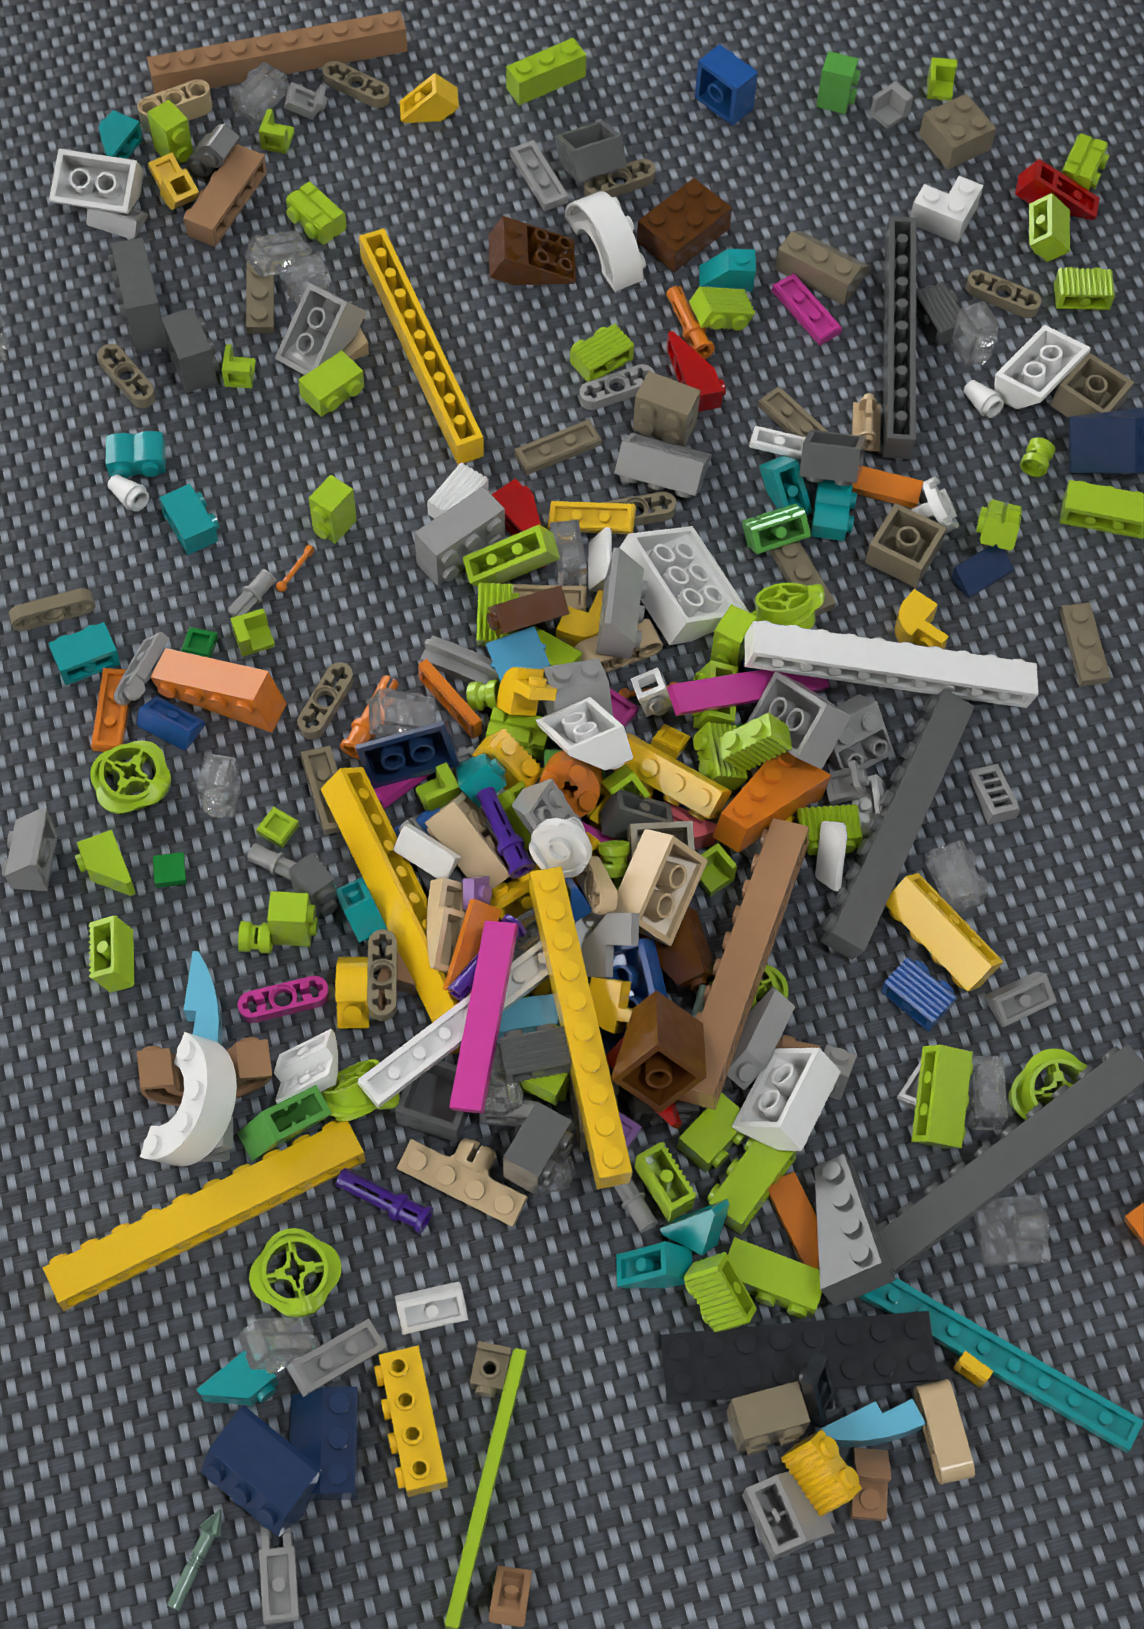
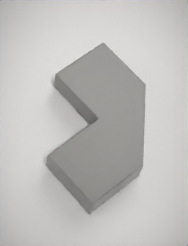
(599, 946)

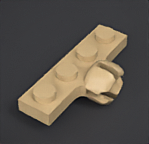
(464, 1177)

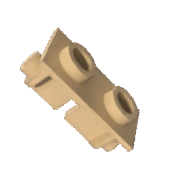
(867, 421)

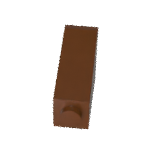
(527, 610)
(689, 956)

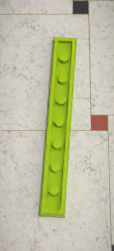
(485, 1490)

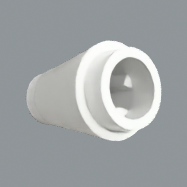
(983, 398)
(129, 493)

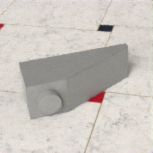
(760, 1037)

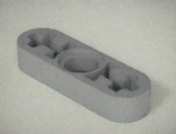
(624, 377)

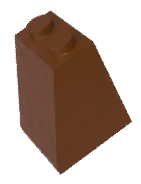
(661, 1053)

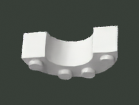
(612, 236)
(204, 1107)

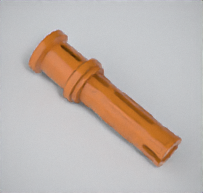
(692, 330)
(360, 726)

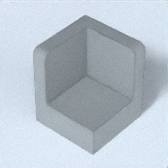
(891, 105)

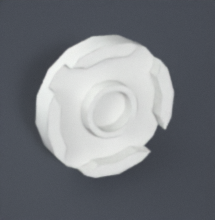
(938, 505)
(562, 844)

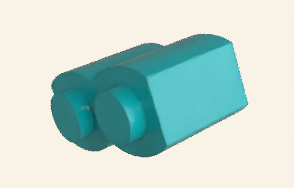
(136, 454)
(832, 510)

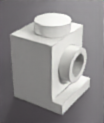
(655, 700)

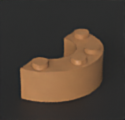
(164, 1082)

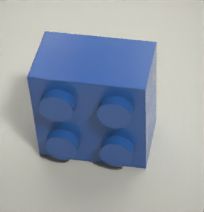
(726, 84)

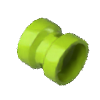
(1037, 457)
(482, 695)
(615, 857)
(254, 937)

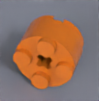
(585, 776)

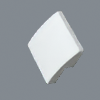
(308, 1065)

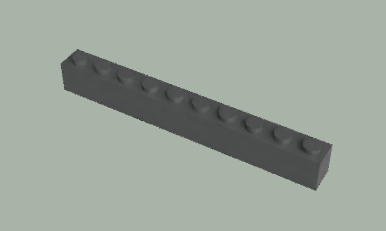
(899, 339)
(896, 825)
(1011, 1158)

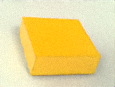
(670, 741)
(973, 1369)

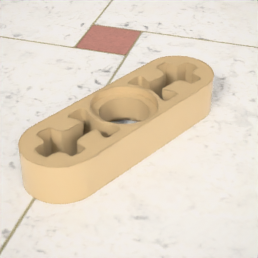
(598, 887)

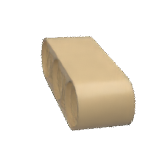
(190, 98)
(649, 646)
(944, 1432)

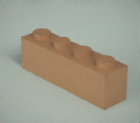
(225, 195)

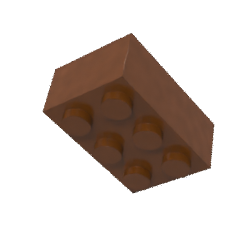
(684, 224)

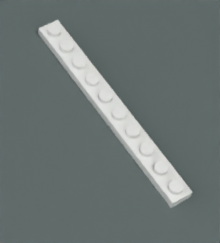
(447, 1031)

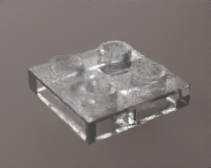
(1013, 1231)

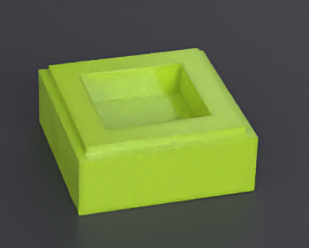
(277, 827)

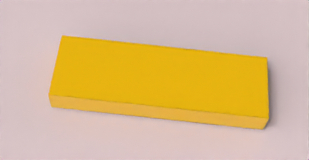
(595, 516)

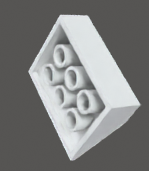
(685, 584)

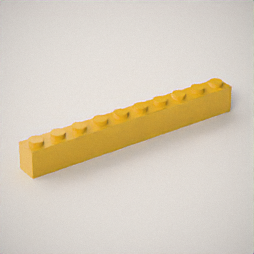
(421, 347)
(388, 880)
(578, 1016)
(203, 1215)

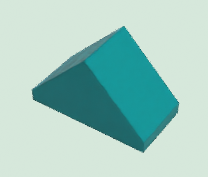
(698, 1229)

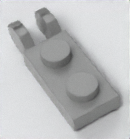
(140, 669)
(278, 1579)

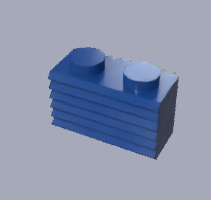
(919, 993)

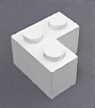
(944, 212)

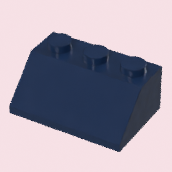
(408, 754)
(327, 1432)
(261, 1471)

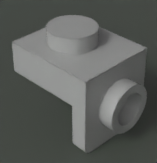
(305, 101)
(847, 784)
(844, 1062)

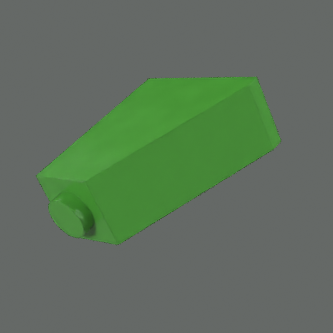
(283, 1122)

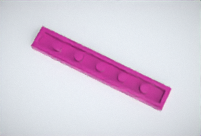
(730, 690)
(484, 1017)

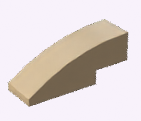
(444, 921)

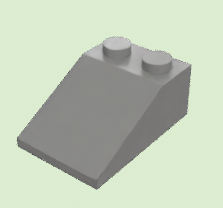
(319, 329)

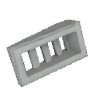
(994, 814)

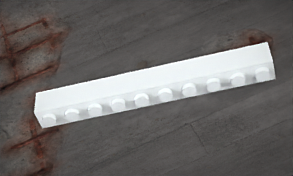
(890, 664)

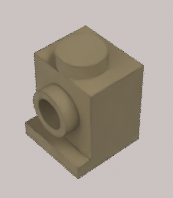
(490, 1354)

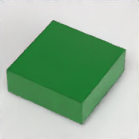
(200, 642)
(169, 870)

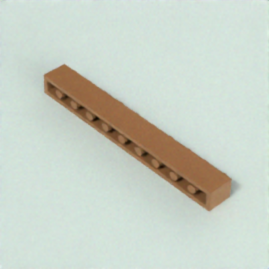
(285, 51)
(747, 953)

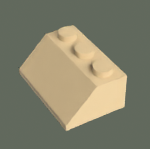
(463, 830)
(660, 884)

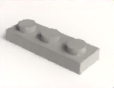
(539, 175)
(335, 1357)

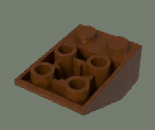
(530, 254)

